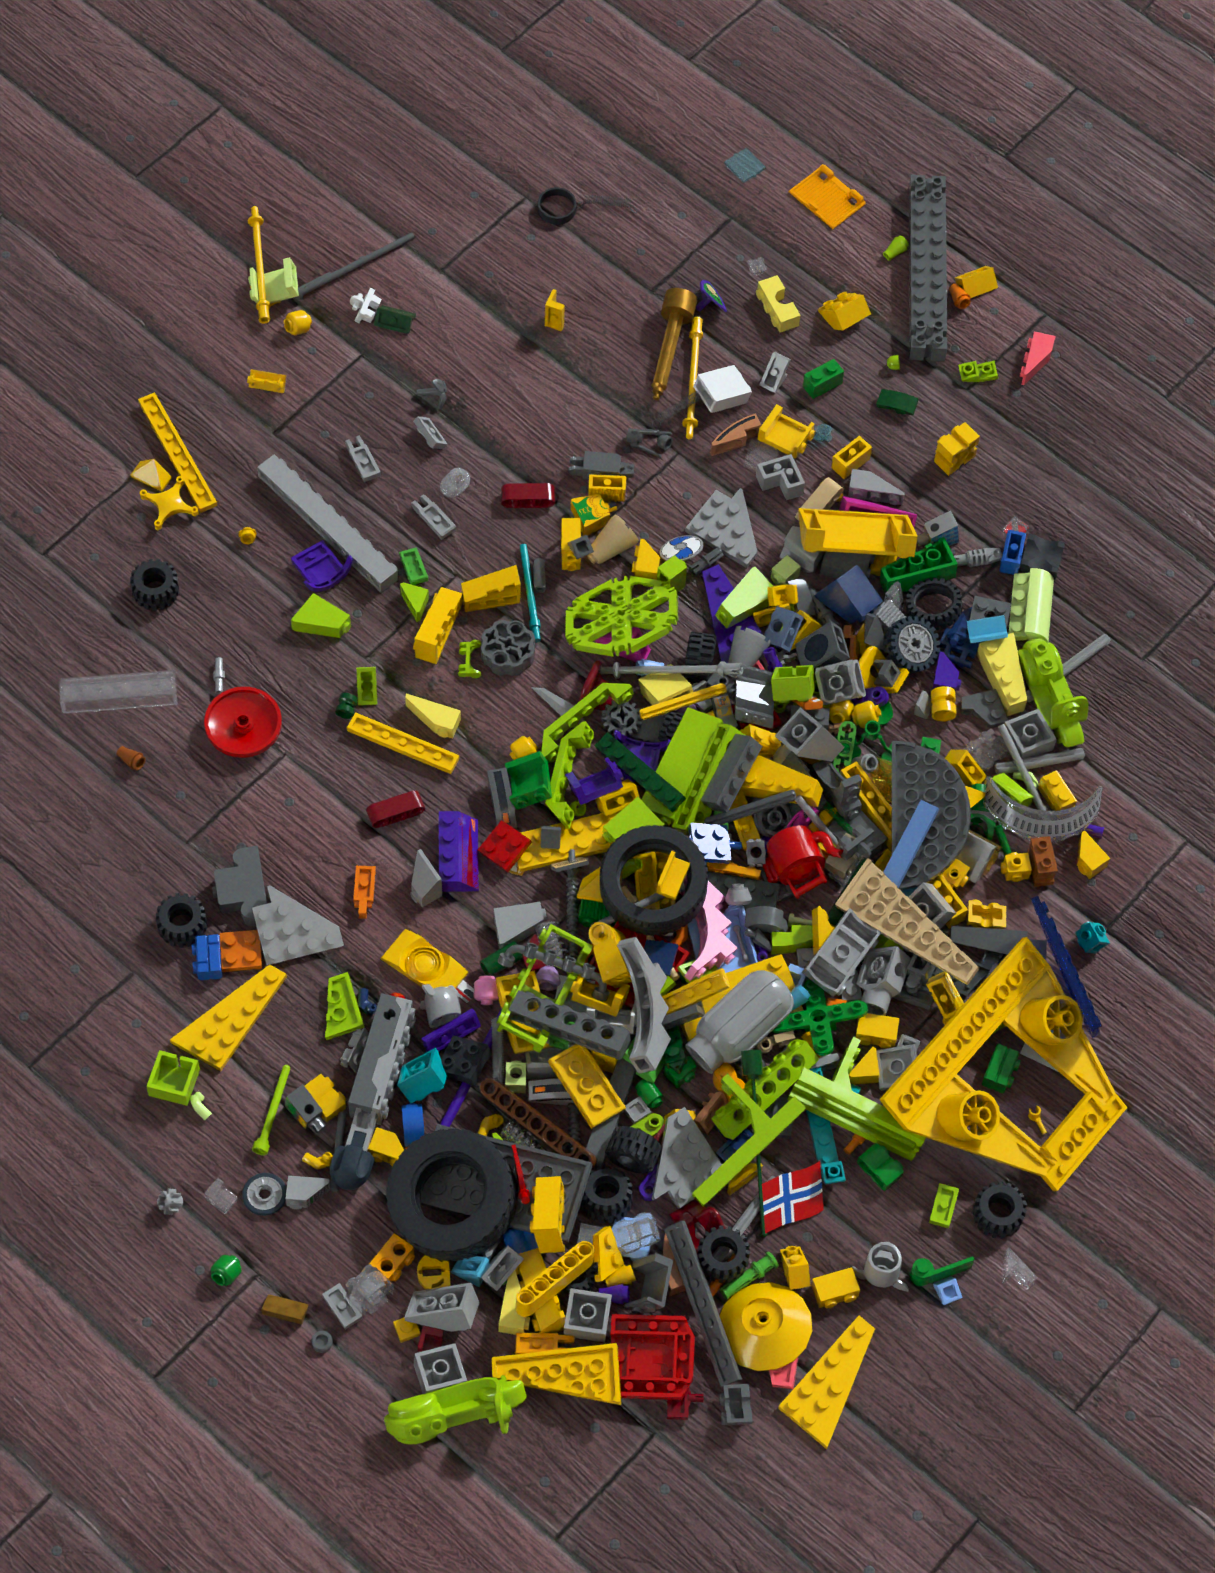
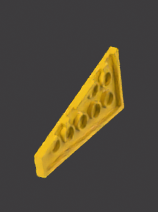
(223, 1027)

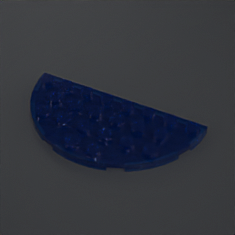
(1066, 968)

